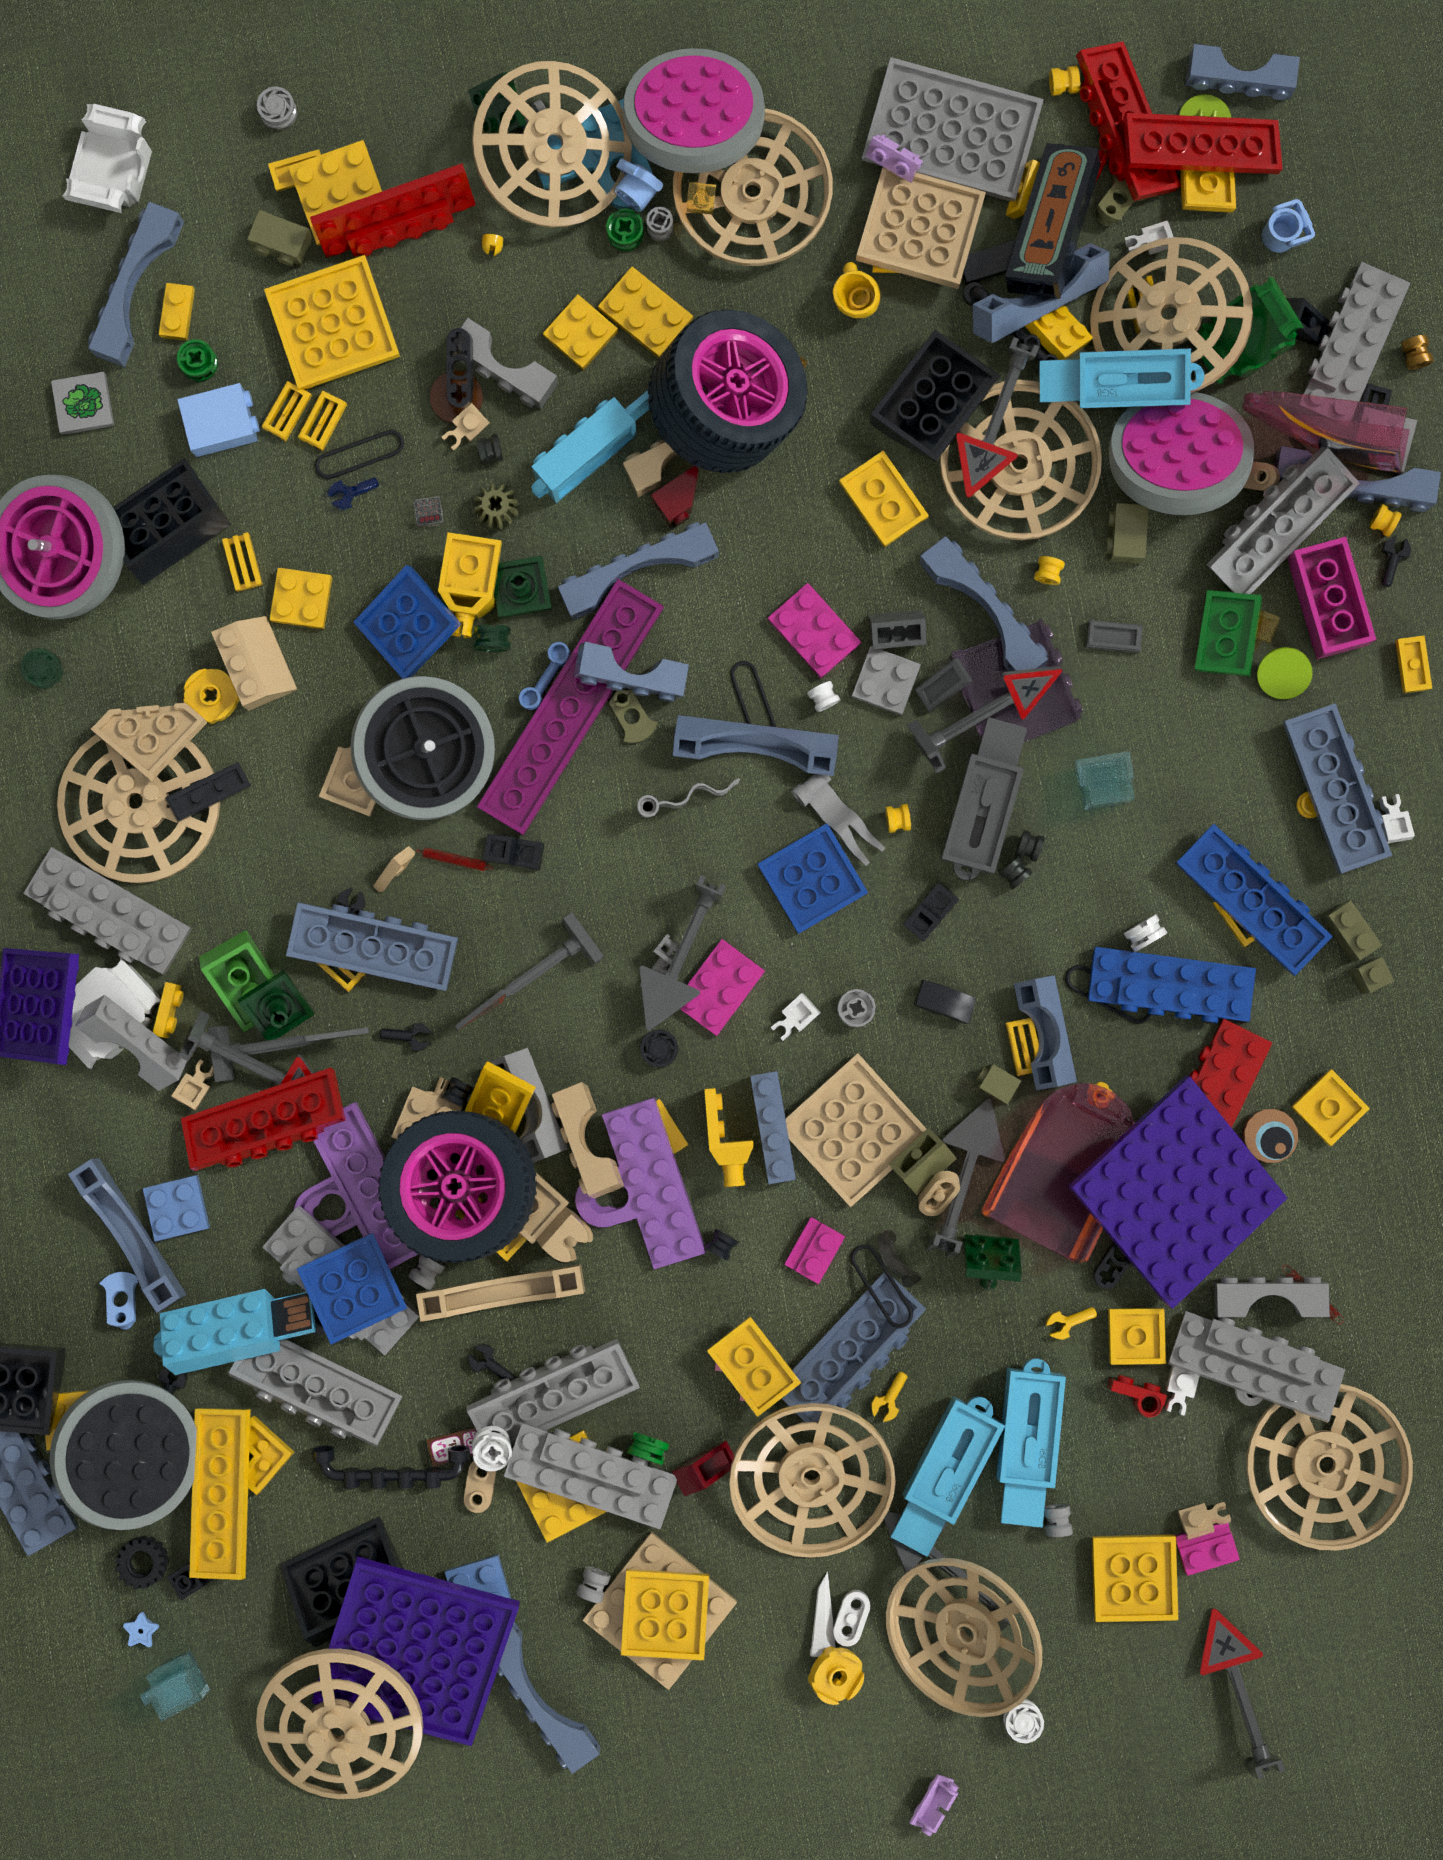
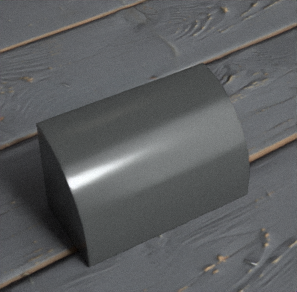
(897, 629)

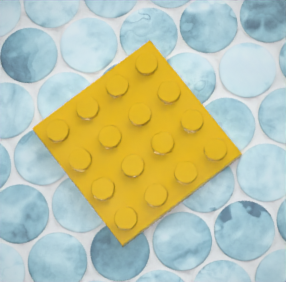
(332, 323)

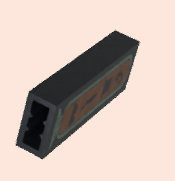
(1053, 220)

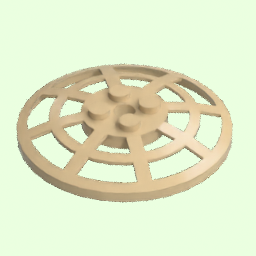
(536, 148)
(770, 199)
(1182, 298)
(1039, 465)
(134, 821)
(1336, 1481)
(814, 1492)
(955, 1641)
(342, 1715)

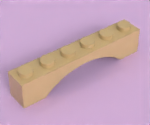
(500, 1292)

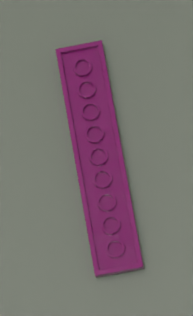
(567, 712)

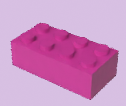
(1331, 598)

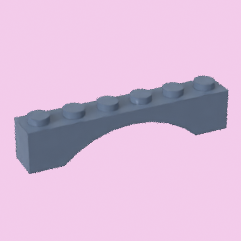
(155, 234)
(999, 316)
(1412, 489)
(688, 548)
(950, 569)
(707, 737)
(111, 1206)
(569, 1738)

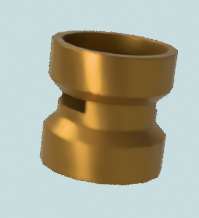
(1417, 352)

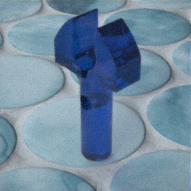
(350, 492)

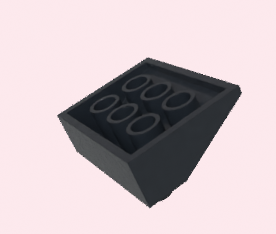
(933, 397)
(167, 521)
(29, 1387)
(321, 1576)

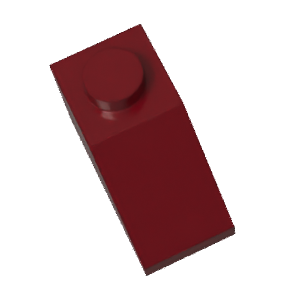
(677, 497)
(704, 1469)

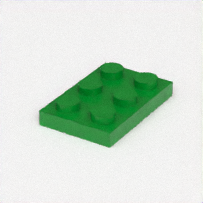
(1228, 633)

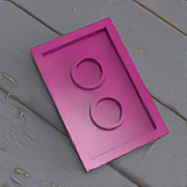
(814, 630)
(723, 986)

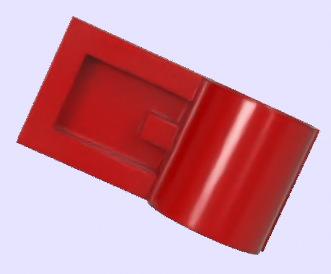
(1125, 1386)

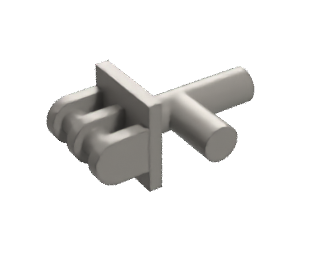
(665, 956)

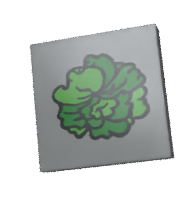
(82, 403)

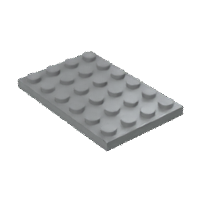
(957, 126)

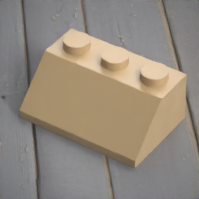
(254, 661)

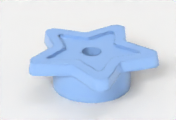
(141, 1623)

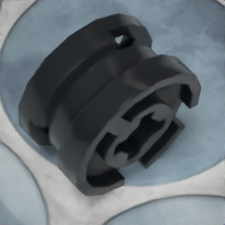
(659, 1048)

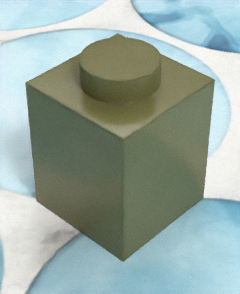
(1372, 975)
(997, 1083)

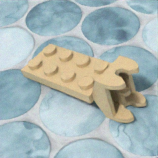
(551, 1222)

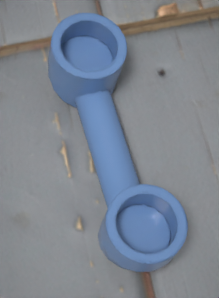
(532, 697)

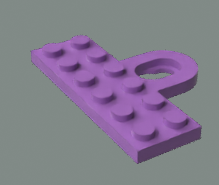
(354, 1168)
(652, 1184)

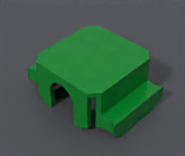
(1270, 333)

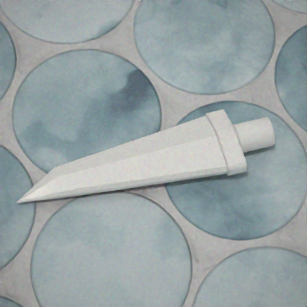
(823, 1620)

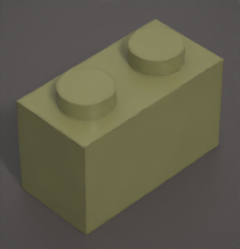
(279, 238)
(1128, 533)
(1351, 931)
(922, 1160)

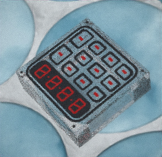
(428, 512)

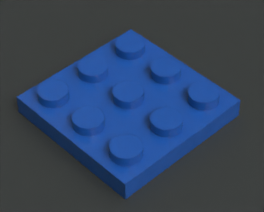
(407, 622)
(812, 878)
(351, 1288)

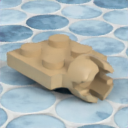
(343, 785)

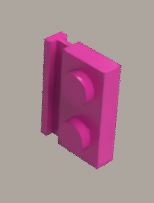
(814, 1250)
(1207, 1550)

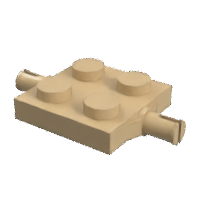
(422, 1104)

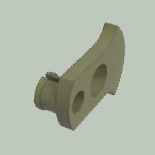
(1109, 209)
(633, 732)

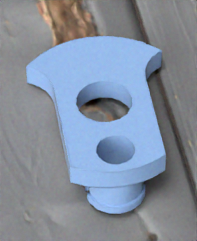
(113, 1285)

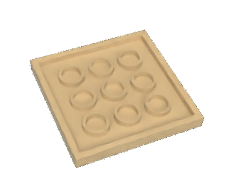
(921, 227)
(853, 1129)
(607, 1616)

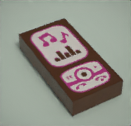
(439, 1445)

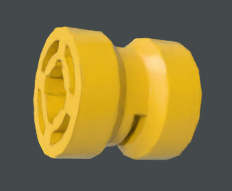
(1064, 80)

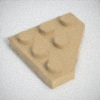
(149, 734)

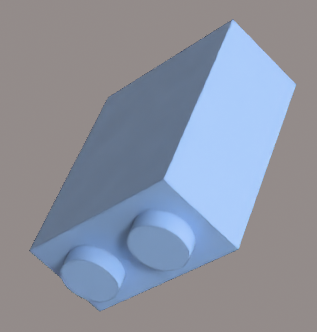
(218, 419)

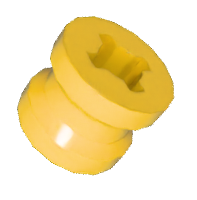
(1385, 520)
(1049, 570)
(898, 818)

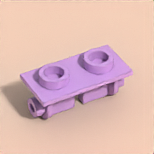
(885, 153)
(940, 1793)

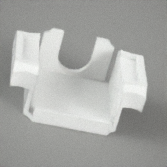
(109, 160)
(124, 988)

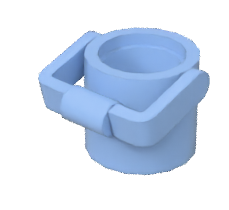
(637, 185)
(1286, 226)

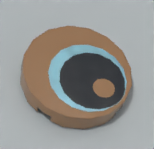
(1270, 1135)

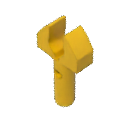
(1069, 1321)
(889, 1398)

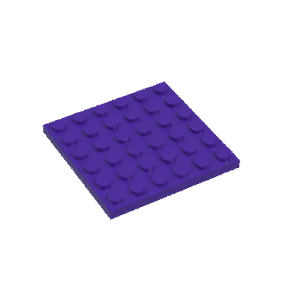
(1178, 1192)
(431, 1633)

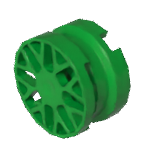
(625, 229)
(197, 360)
(648, 1448)

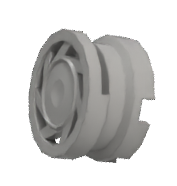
(277, 108)
(856, 1008)

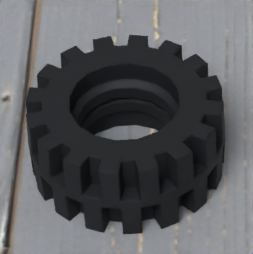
(125, 1567)

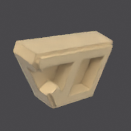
(394, 868)

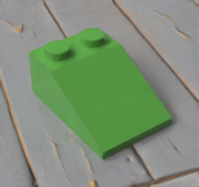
(234, 971)

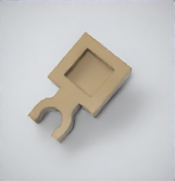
(469, 424)
(193, 1089)
(1199, 1521)

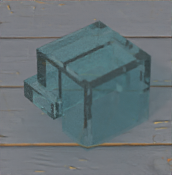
(1105, 780)
(175, 1686)

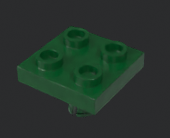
(497, 107)
(521, 587)
(276, 1006)
(992, 1259)

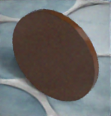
(439, 400)

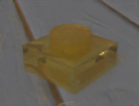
(701, 198)
(1267, 626)

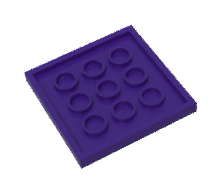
(37, 1004)

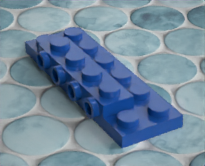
(1254, 899)
(1171, 985)

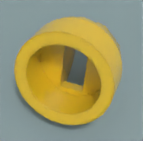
(493, 243)

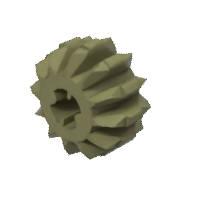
(507, 506)

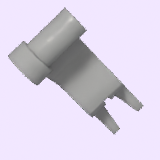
(653, 802)
(834, 813)

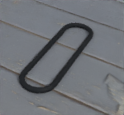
(355, 444)
(760, 689)
(1102, 1004)
(873, 1293)

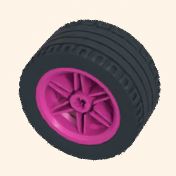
(744, 371)
(429, 1146)

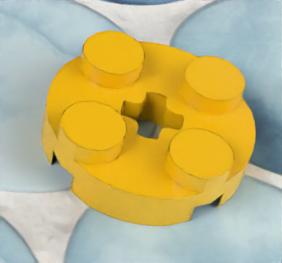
(226, 694)
(826, 1665)

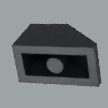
(1313, 321)

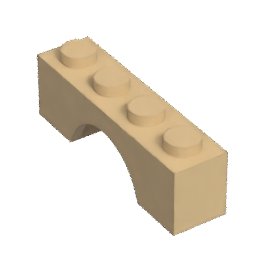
(646, 468)
(575, 1109)

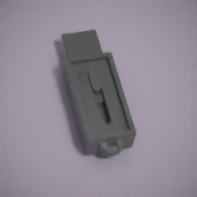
(985, 801)

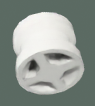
(823, 696)

